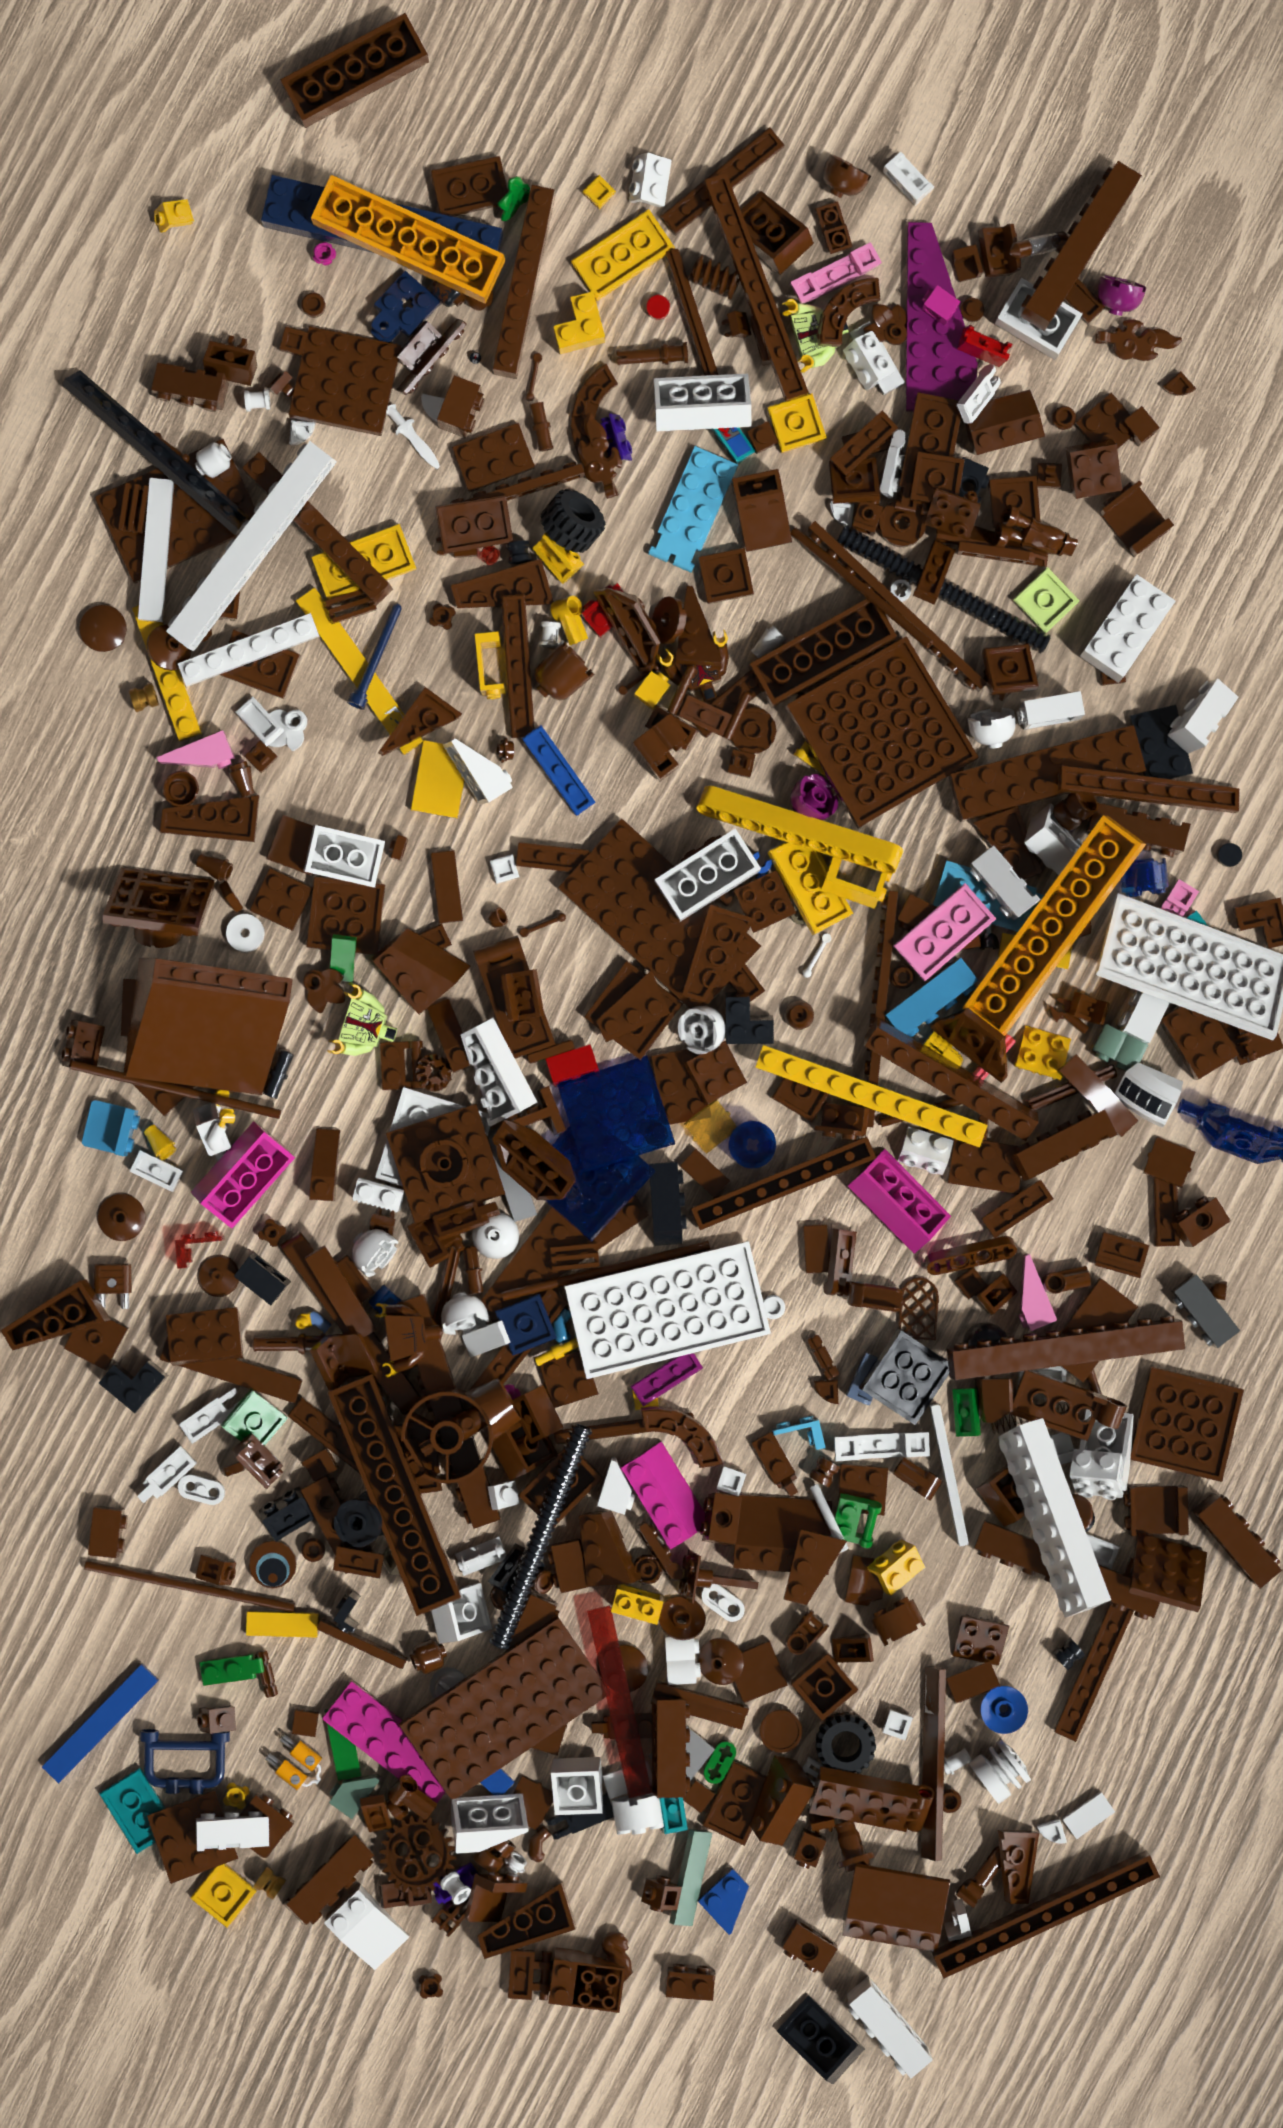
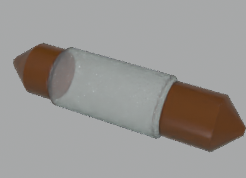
(1037, 245)

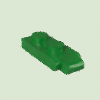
(230, 1669)

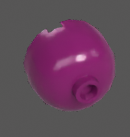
(1120, 294)
(814, 797)

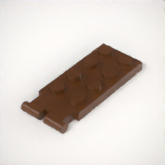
(932, 431)

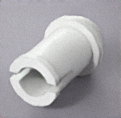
(956, 1761)

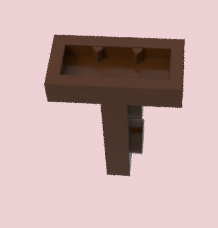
(536, 1114)

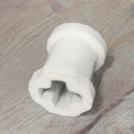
(257, 399)
(549, 634)
(455, 1888)

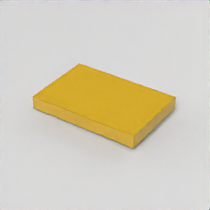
(437, 783)

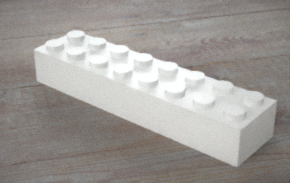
(1053, 1518)

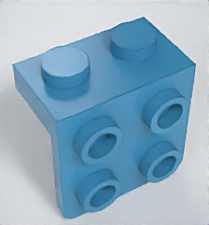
(110, 1128)

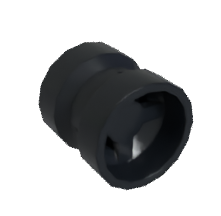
(1068, 1653)

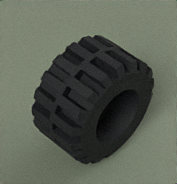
(572, 520)
(845, 1723)

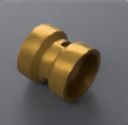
(143, 697)
(273, 1887)

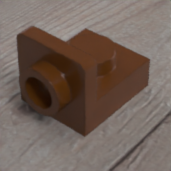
(216, 1570)

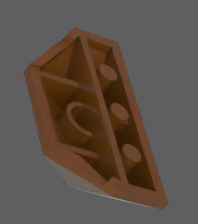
(631, 625)
(533, 1162)

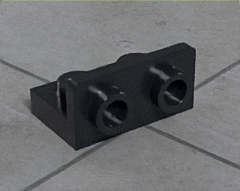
(286, 1513)

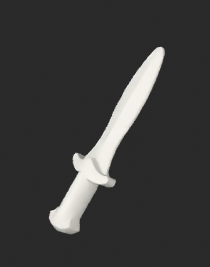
(407, 430)

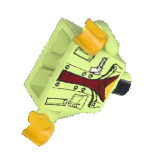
(805, 329)
(362, 1025)

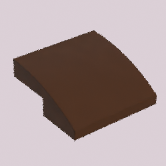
(290, 844)

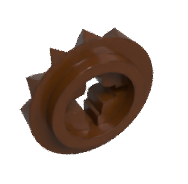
(424, 1070)

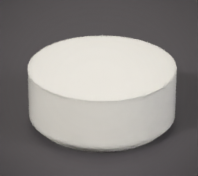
(774, 1306)

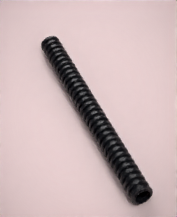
(948, 592)
(540, 1536)

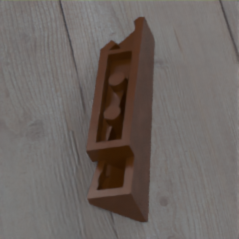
(981, 546)

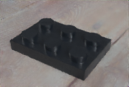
(1160, 753)

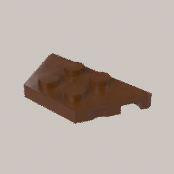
(975, 1040)

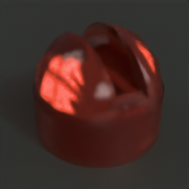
(489, 555)

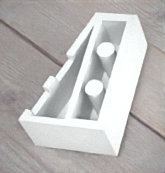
(1202, 715)
(1050, 840)
(1003, 883)
(232, 1831)

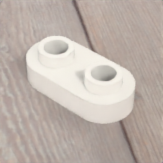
(201, 1489)
(722, 1602)

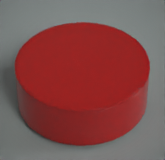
(658, 307)

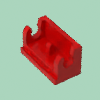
(983, 347)
(572, 1064)

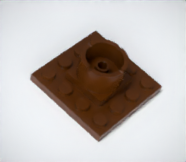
(158, 905)
(471, 1168)

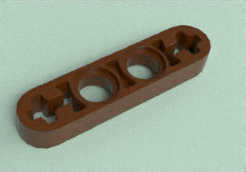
(970, 1252)

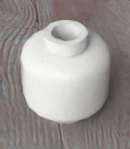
(213, 460)

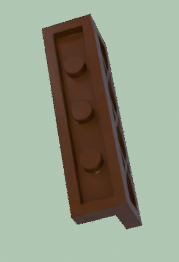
(706, 1706)

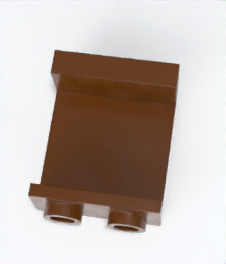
(1135, 518)
(1156, 1510)

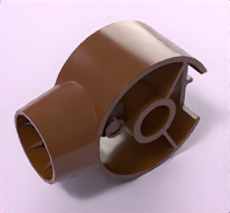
(491, 1408)

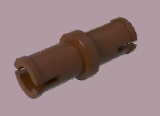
(541, 426)

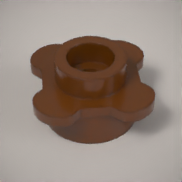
(441, 610)
(505, 750)
(270, 1225)
(431, 1992)

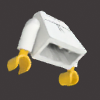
(212, 1126)

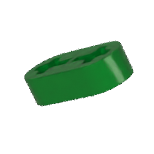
(715, 1758)

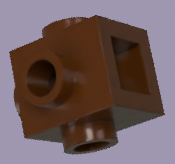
(661, 1894)

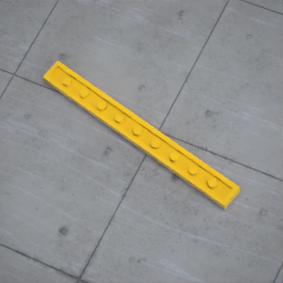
(871, 1096)

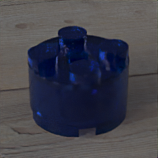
(1145, 876)
(765, 1147)

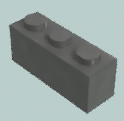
(1204, 1311)

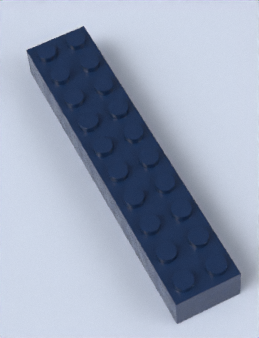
(292, 203)

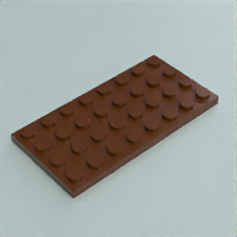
(621, 896)
(504, 1708)

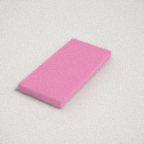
(944, 932)

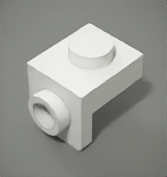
(503, 1495)

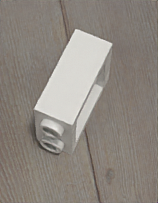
(1051, 710)

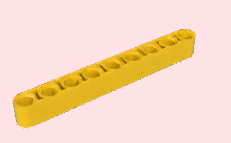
(799, 829)

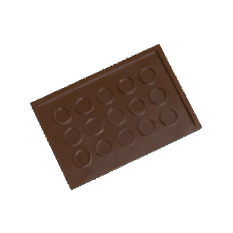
(191, 528)

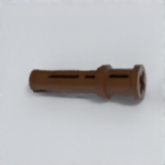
(665, 354)
(301, 1343)

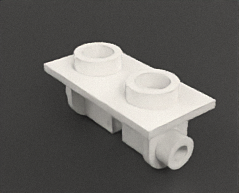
(481, 1556)

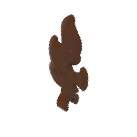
(1141, 347)
(596, 466)

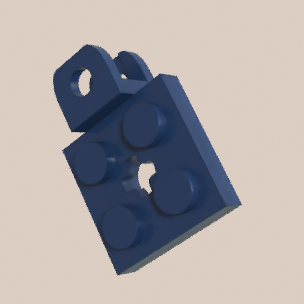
(394, 316)

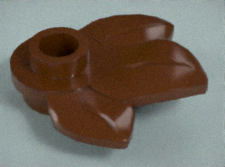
(886, 321)
(326, 991)

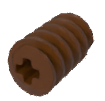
(715, 277)

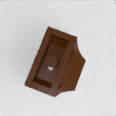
(862, 1585)

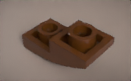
(833, 227)

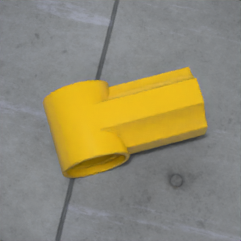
(568, 613)

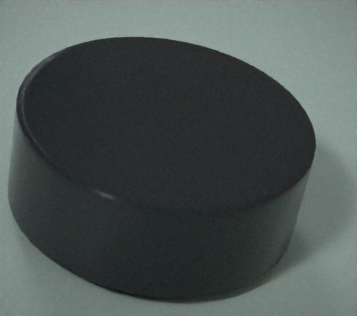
(1229, 855)

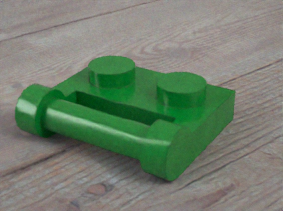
(848, 1517)

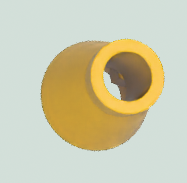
(160, 1143)

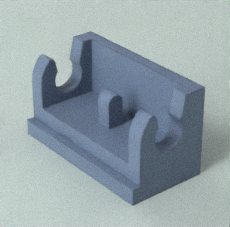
(864, 1367)

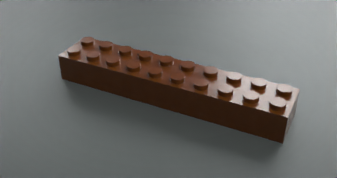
(395, 1494)

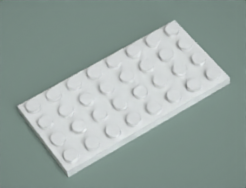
(1193, 966)
(667, 1309)

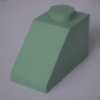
(348, 1794)

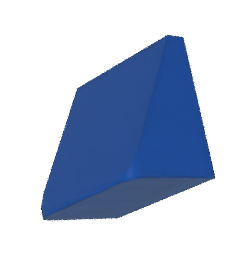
(384, 1296)

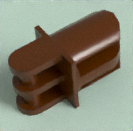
(452, 1914)

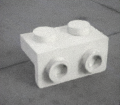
(649, 179)
(868, 360)
(925, 1151)

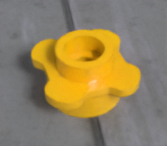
(238, 1802)

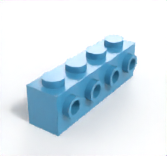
(932, 997)

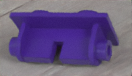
(615, 430)
(466, 1876)

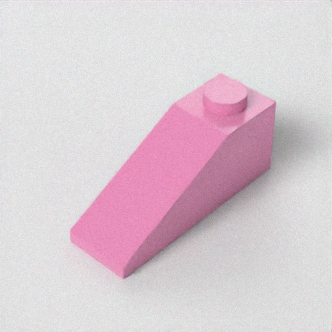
(207, 752)
(1033, 1299)

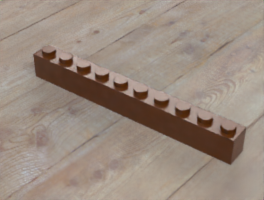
(1065, 1348)
(435, 1375)
(1046, 1914)

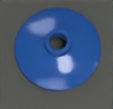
(1010, 1720)

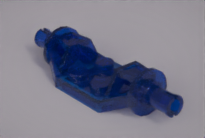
(1235, 1134)

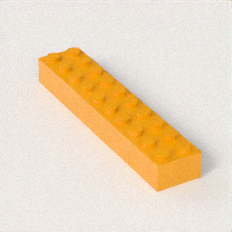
(1055, 924)

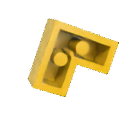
(585, 329)

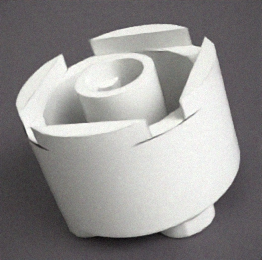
(637, 1814)

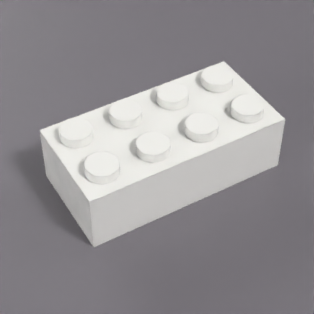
(702, 402)
(1127, 628)
(707, 875)
(889, 2027)

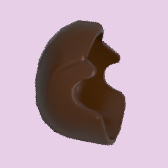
(180, 788)

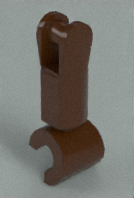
(972, 1890)

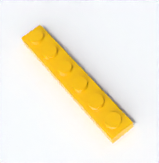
(173, 690)

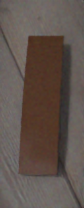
(1098, 1094)
(340, 1292)

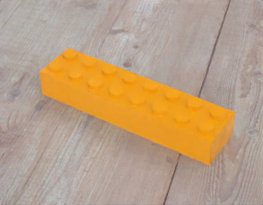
(408, 239)

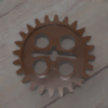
(398, 1865)

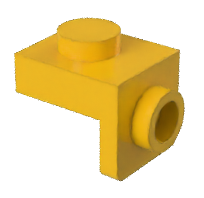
(173, 215)

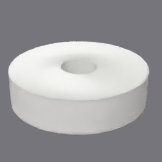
(234, 930)

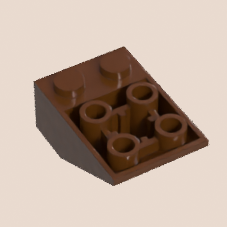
(761, 510)
(586, 1981)

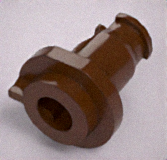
(851, 1847)

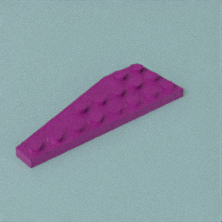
(932, 354)

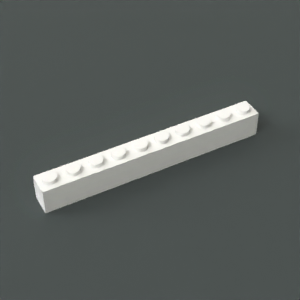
(250, 546)

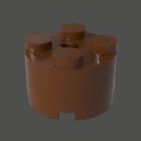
(898, 1621)

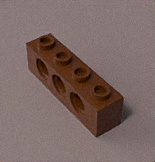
(313, 1494)

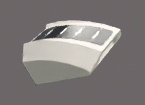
(1149, 1093)

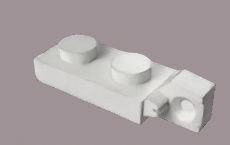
(167, 1474)

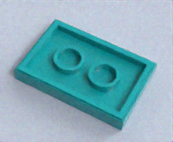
(130, 1803)

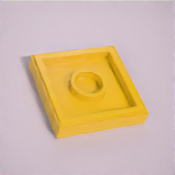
(796, 423)
(224, 1894)

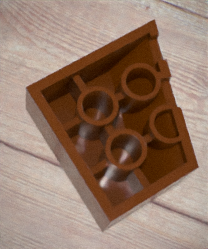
(419, 968)

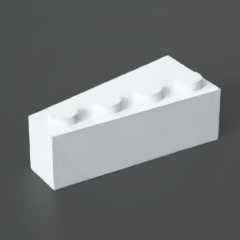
(496, 1072)

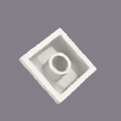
(616, 1490)
(462, 1617)
(577, 1785)

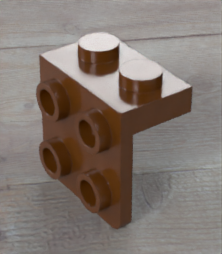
(342, 1357)
(279, 1821)
(490, 1894)

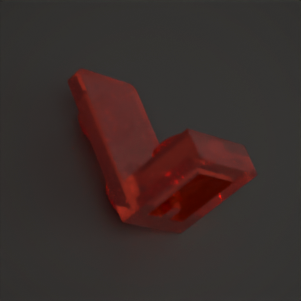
(184, 1254)

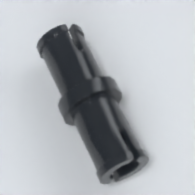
(278, 1074)

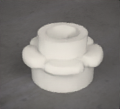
(515, 1863)

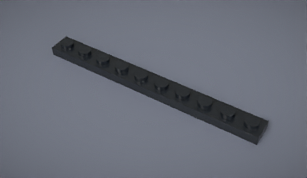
(156, 451)

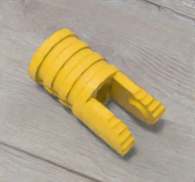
(942, 1047)

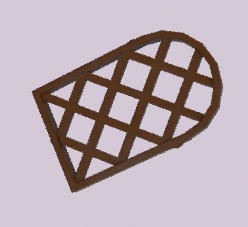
(910, 1311)

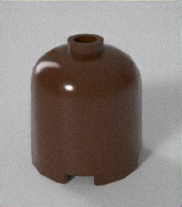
(561, 673)

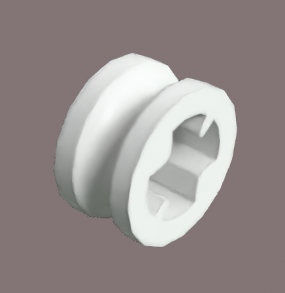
(907, 593)

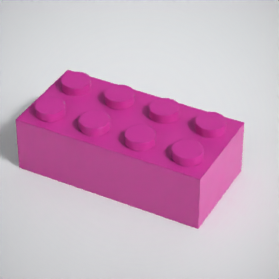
(242, 1175)

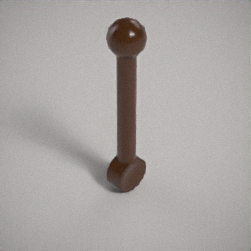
(537, 359)
(186, 457)
(623, 690)
(525, 932)

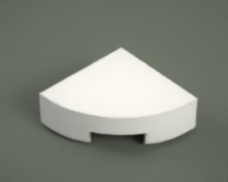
(432, 405)
(300, 431)
(842, 513)
(1053, 1831)

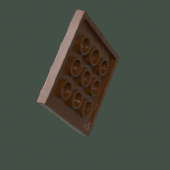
(345, 381)
(1186, 1424)

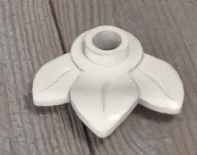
(292, 735)

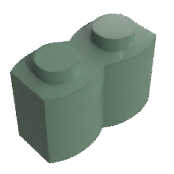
(1119, 1047)

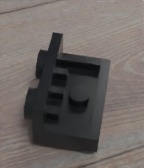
(346, 1604)

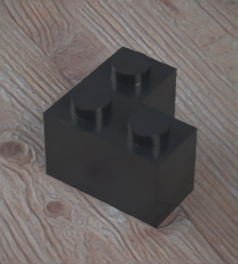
(742, 1027)
(133, 1390)

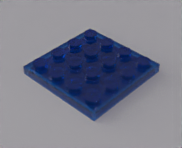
(616, 1113)
(598, 1192)

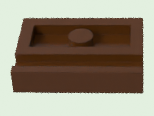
(1121, 1255)

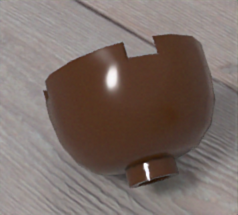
(844, 177)

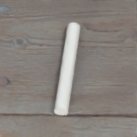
(827, 1514)

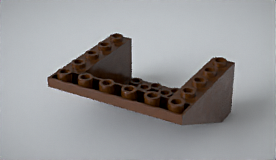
(205, 1025)

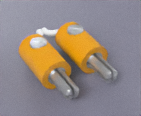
(302, 1754)

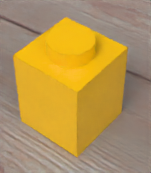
(653, 689)

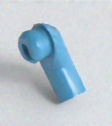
(559, 1326)

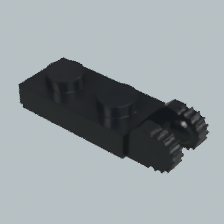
(579, 1822)

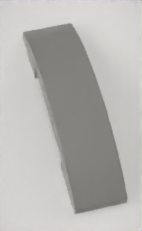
(518, 1198)

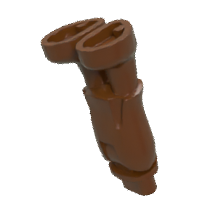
(1034, 534)

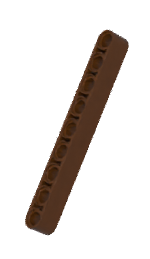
(396, 1386)

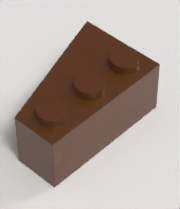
(190, 387)
(604, 1551)
(781, 1800)

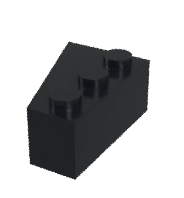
(667, 1204)

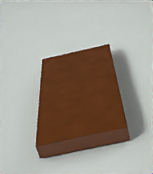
(1100, 1306)

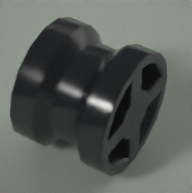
(518, 552)

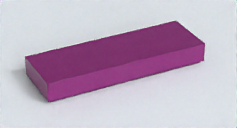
(666, 1377)

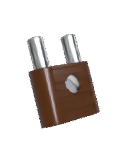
(113, 1280)

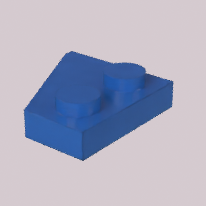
(725, 1899)

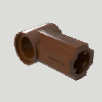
(1068, 1279)
(921, 1480)
(406, 1793)

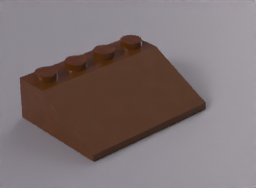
(771, 1530)
(896, 1907)

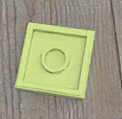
(1046, 600)

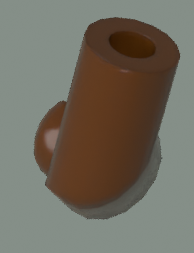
(535, 1844)

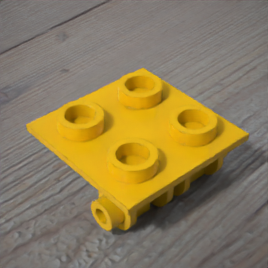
(1042, 1052)

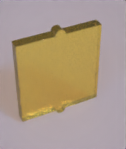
(710, 1126)

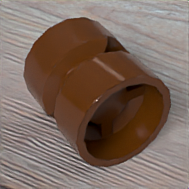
(1074, 810)
(490, 1859)

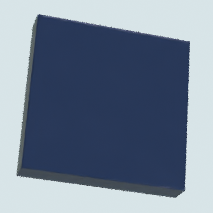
(526, 1324)

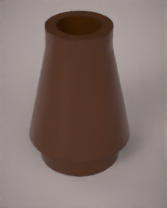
(242, 778)
(216, 867)

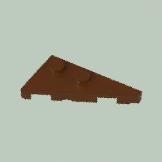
(696, 642)
(422, 718)

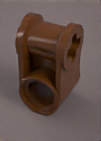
(806, 1632)

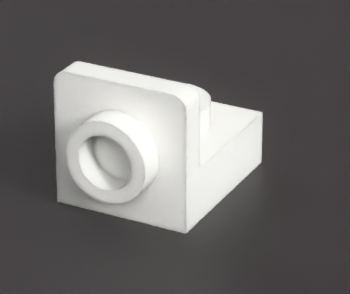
(959, 1927)

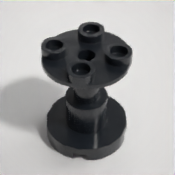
(358, 1521)

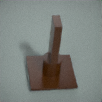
(704, 1578)

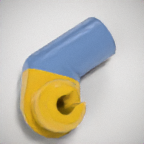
(312, 1319)

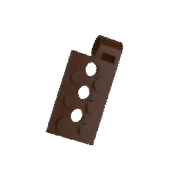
(1102, 1408)

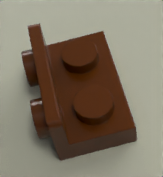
(82, 1043)
(843, 1119)
(690, 1982)

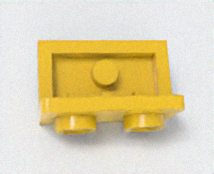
(558, 560)
(896, 1566)

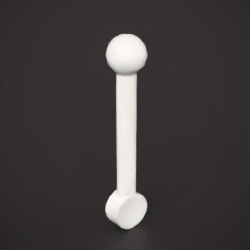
(826, 938)

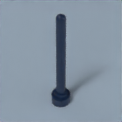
(358, 697)

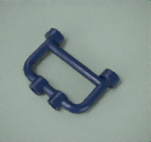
(173, 1784)

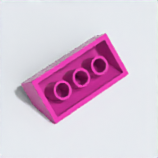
(899, 1201)
(665, 1494)

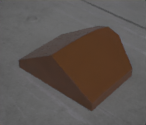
(994, 1398)

